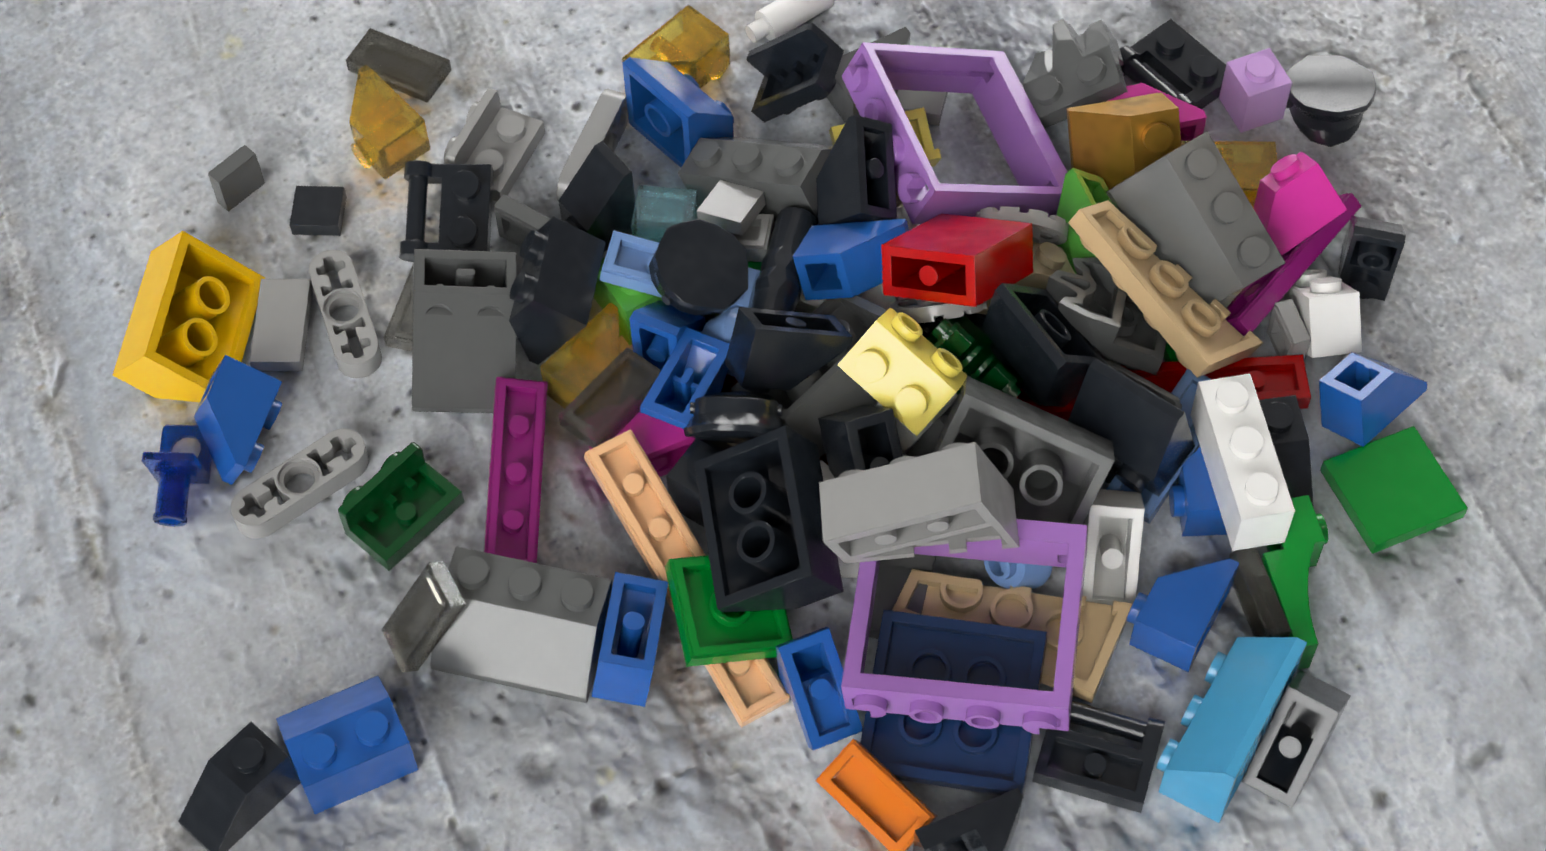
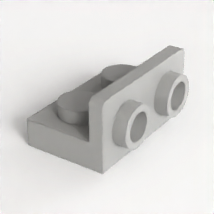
(496, 138)

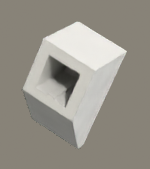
(1328, 312)

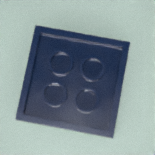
(952, 750)

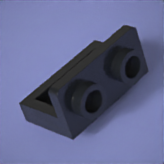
(795, 70)

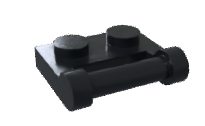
(1179, 61)
(463, 206)
(1098, 766)

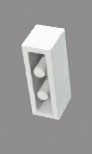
(1242, 462)

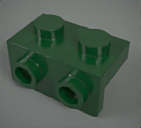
(398, 506)

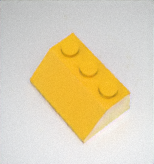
(186, 319)

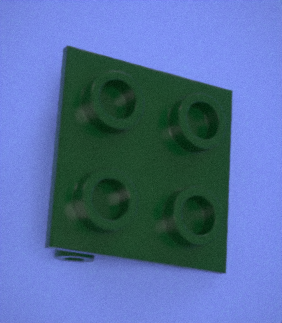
(973, 351)

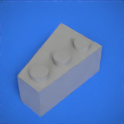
(918, 503)

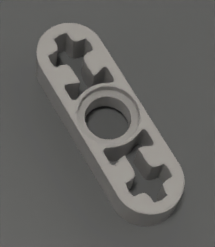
(604, 124)
(339, 331)
(294, 504)

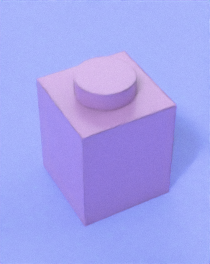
(1255, 90)

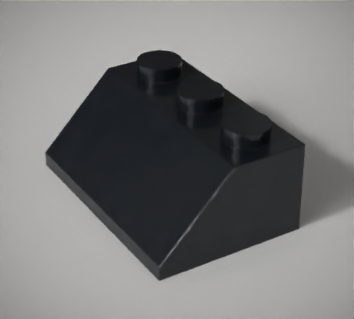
(766, 524)

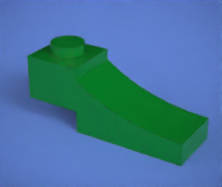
(1289, 571)

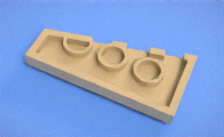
(1162, 292)
(1019, 608)

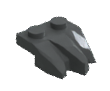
(1074, 72)
(1106, 316)

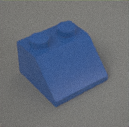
(672, 108)
(347, 744)

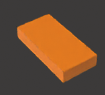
(875, 797)

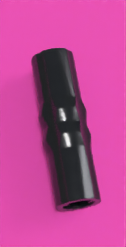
(778, 281)

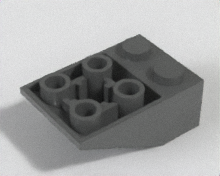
(461, 328)

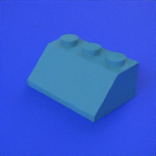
(1228, 722)

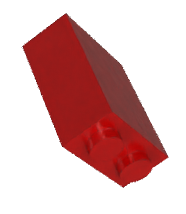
(957, 259)

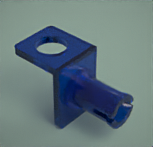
(175, 472)

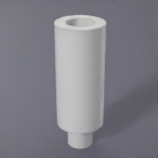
(783, 17)

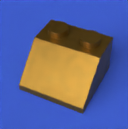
(1122, 135)

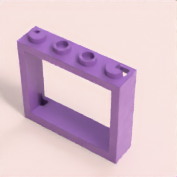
(989, 77)
(977, 704)

